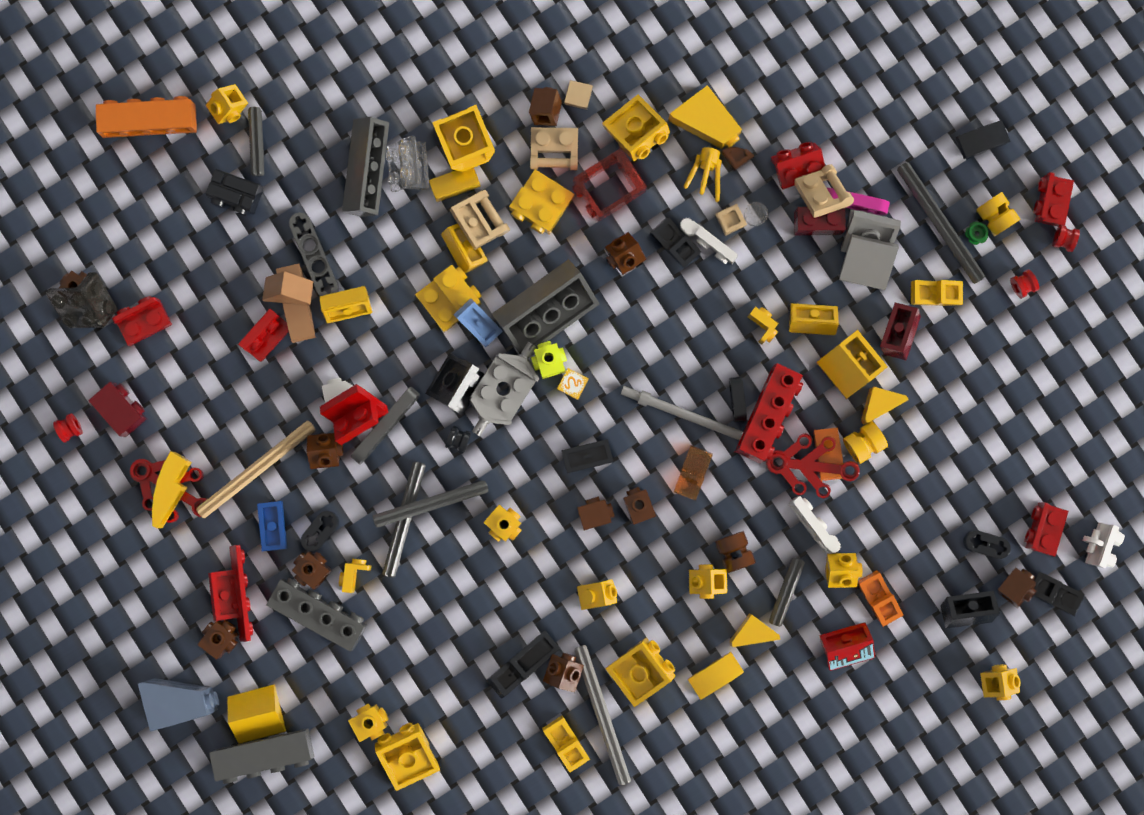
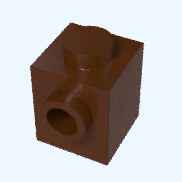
(545, 106)
(639, 505)
(595, 513)
(1018, 587)

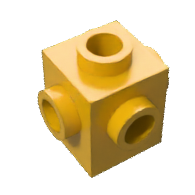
(226, 104)
(495, 519)
(842, 570)
(702, 581)
(1000, 682)
(361, 726)

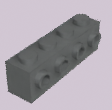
(365, 167)
(316, 614)
(262, 755)

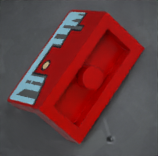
(848, 646)

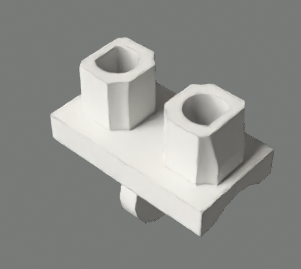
(1101, 545)

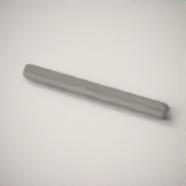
(602, 715)

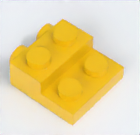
(637, 128)
(541, 202)
(447, 295)
(641, 671)
(406, 756)

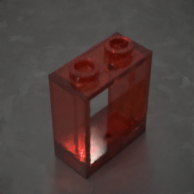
(628, 171)

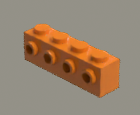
(146, 117)

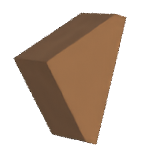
(287, 289)

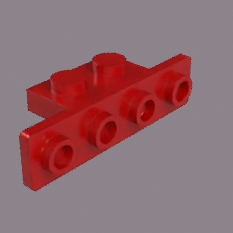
(229, 594)

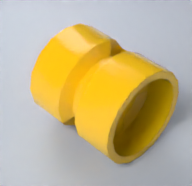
(998, 214)
(865, 442)

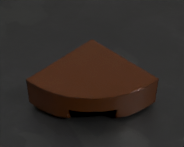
(737, 156)

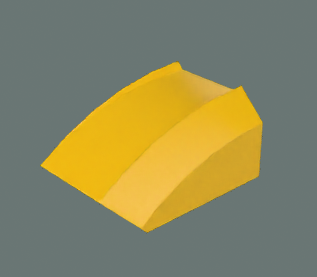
(464, 139)

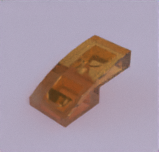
(693, 472)

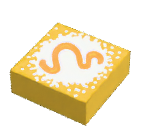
(572, 383)

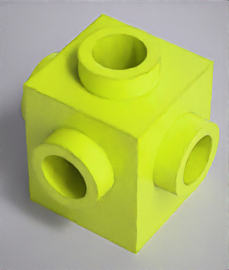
(551, 368)

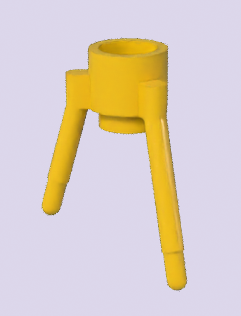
(709, 160)

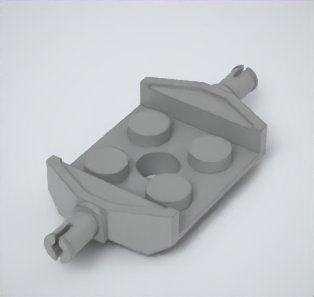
(520, 378)

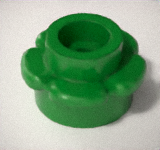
(976, 239)

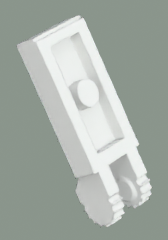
(707, 240)
(814, 525)

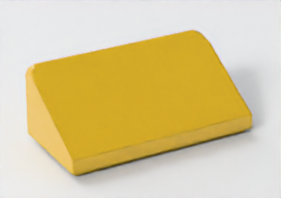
(454, 184)
(461, 249)
(345, 304)
(813, 319)

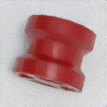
(1066, 238)
(1024, 284)
(67, 427)

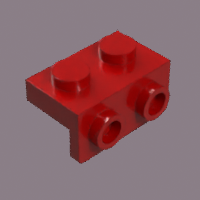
(797, 163)

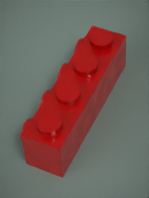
(769, 413)

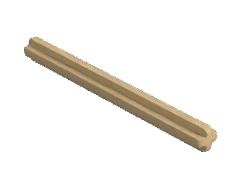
(255, 469)

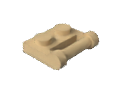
(554, 141)
(816, 194)
(473, 222)

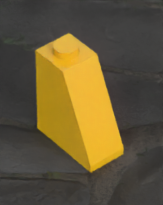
(707, 119)

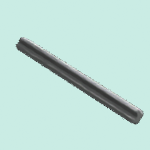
(940, 222)

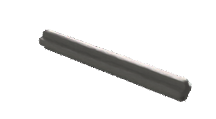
(430, 503)
(402, 526)

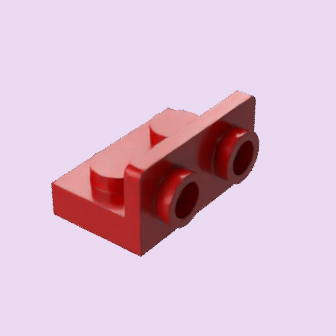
(1053, 200)
(142, 320)
(265, 335)
(1046, 529)

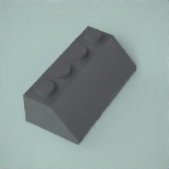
(546, 307)

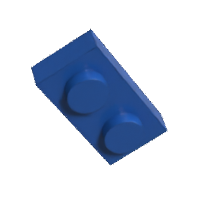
(272, 526)

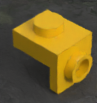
(763, 319)
(348, 578)
(597, 594)

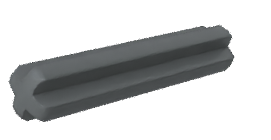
(256, 141)
(786, 592)

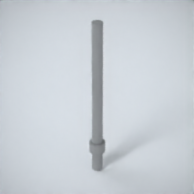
(645, 398)

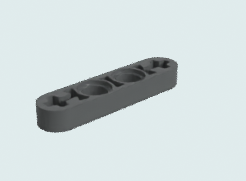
(312, 256)
(385, 425)

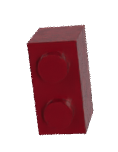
(828, 224)
(900, 331)
(118, 409)

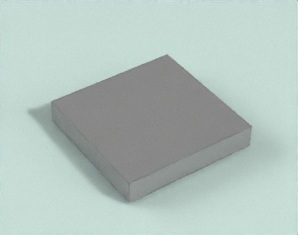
(868, 262)

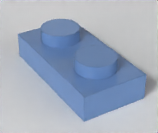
(478, 322)

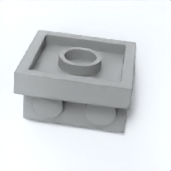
(870, 226)

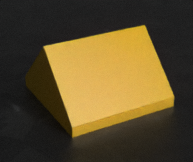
(255, 714)

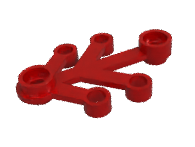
(808, 465)
(151, 476)

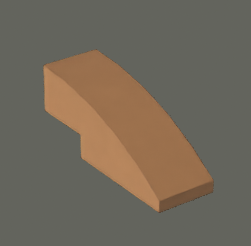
(297, 315)

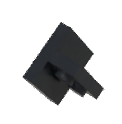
(455, 383)

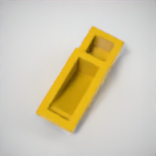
(168, 488)

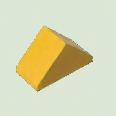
(880, 402)
(753, 632)

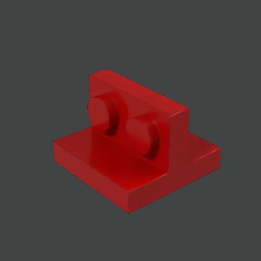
(353, 413)

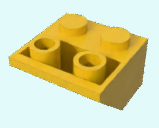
(852, 364)

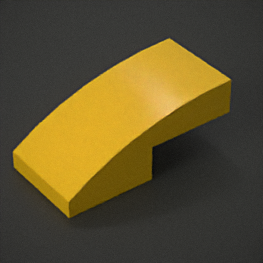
(936, 292)
(715, 675)
(566, 743)

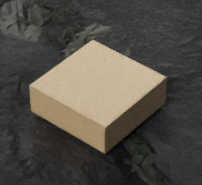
(578, 94)
(731, 219)

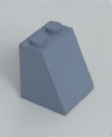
(175, 702)

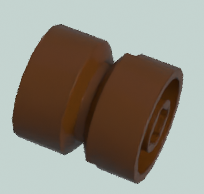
(731, 544)

